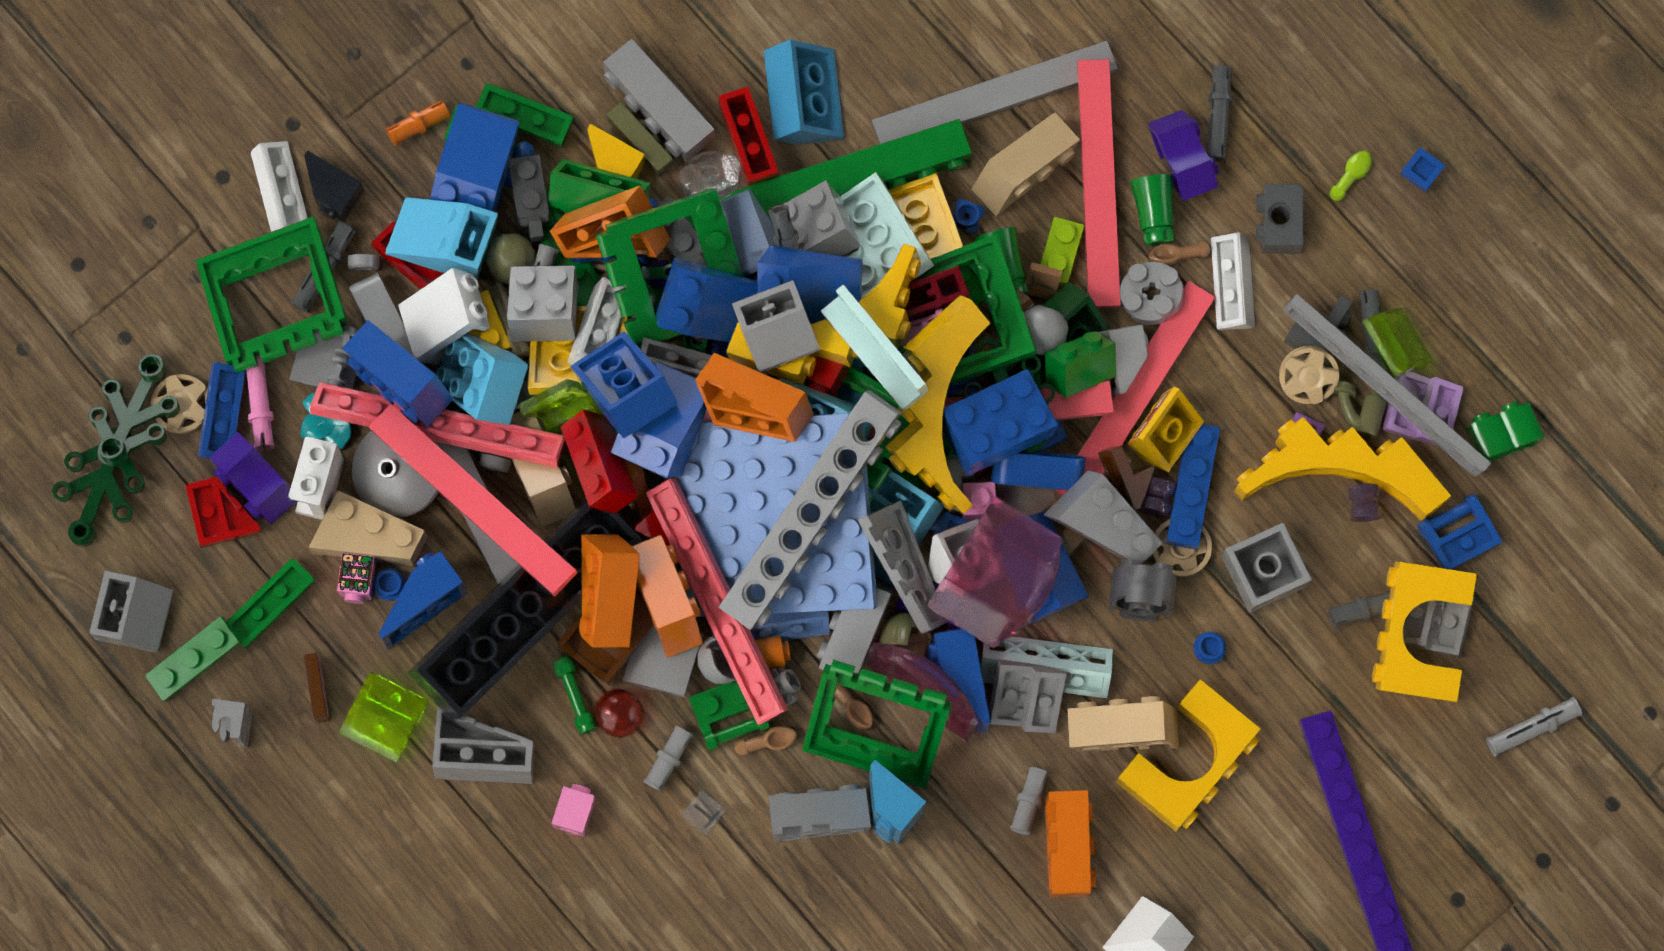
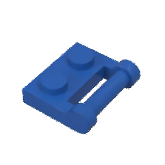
(1464, 542)

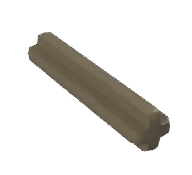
(500, 300)

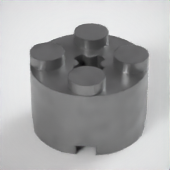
(1142, 590)

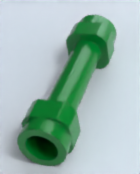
(565, 670)

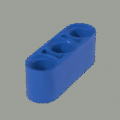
(1039, 470)

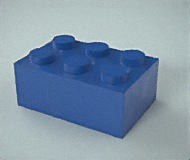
(396, 374)
(997, 422)

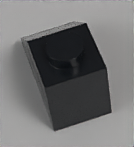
(332, 188)

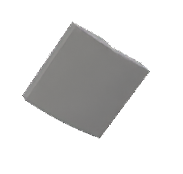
(1437, 627)
(652, 669)
(1026, 696)

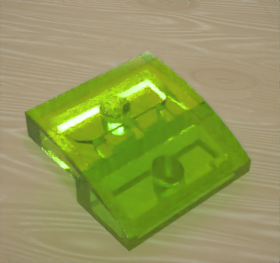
(1397, 341)
(559, 404)
(383, 716)

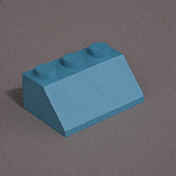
(803, 93)
(893, 804)

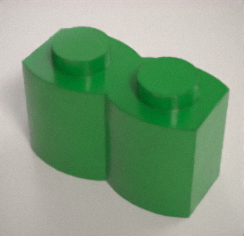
(1505, 432)

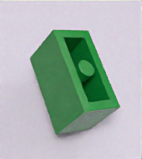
(1080, 363)

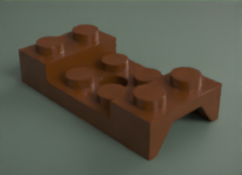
(607, 661)

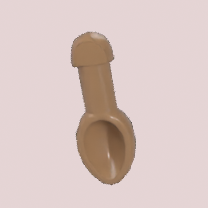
(1171, 253)
(855, 710)
(775, 739)

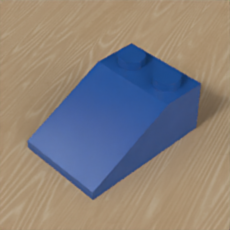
(475, 158)
(814, 275)
(700, 301)
(624, 384)
(668, 439)
(426, 594)
(958, 657)

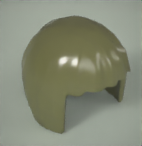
(508, 252)
(903, 632)

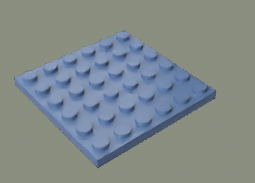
(741, 488)

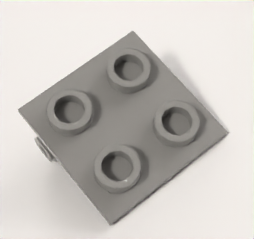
(325, 362)

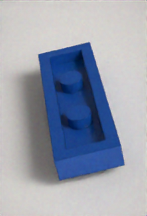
(221, 408)

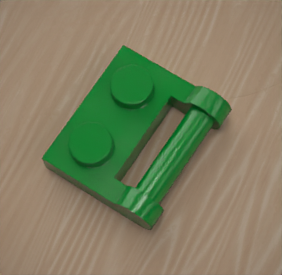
(720, 704)

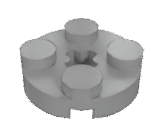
(1141, 278)

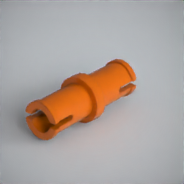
(417, 122)

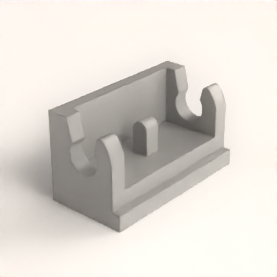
(234, 718)

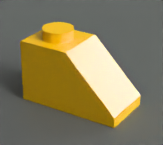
(613, 154)

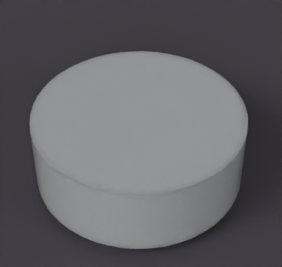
(363, 262)
(495, 463)

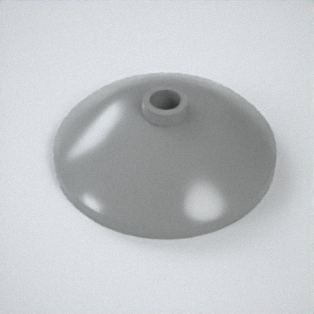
(397, 493)

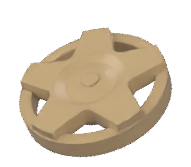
(1309, 375)
(187, 399)
(1183, 556)

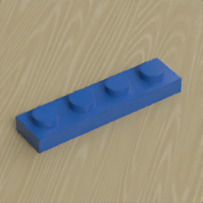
(1193, 489)

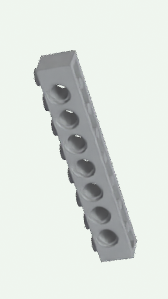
(739, 601)

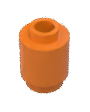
(774, 651)

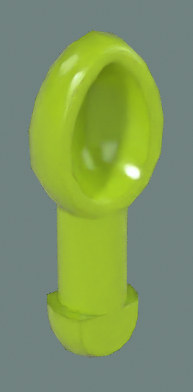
(1355, 169)

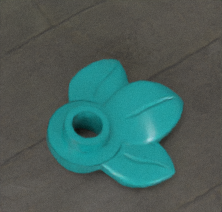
(322, 427)

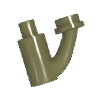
(1371, 414)

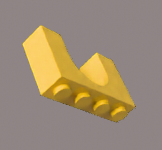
(1397, 667)
(1176, 800)

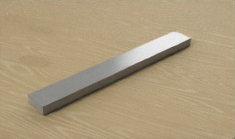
(991, 95)
(1386, 386)

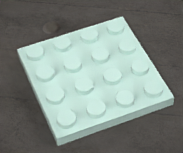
(880, 231)

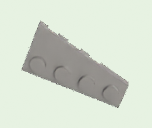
(902, 559)

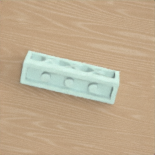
(874, 349)
(1081, 674)

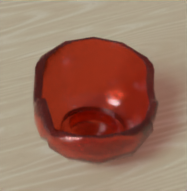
(618, 712)

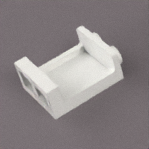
(442, 314)
(316, 477)

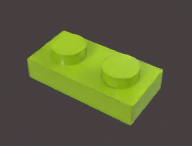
(1062, 247)

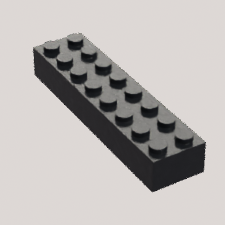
(509, 619)

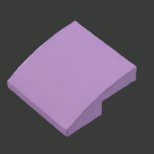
(1435, 393)

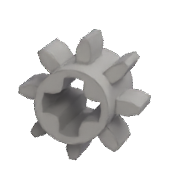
(787, 684)

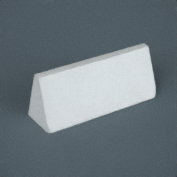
(278, 184)
(1232, 281)
(599, 321)

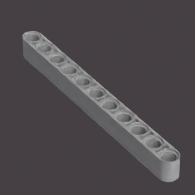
(379, 309)

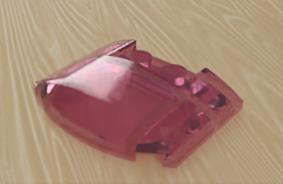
(999, 575)
(918, 670)

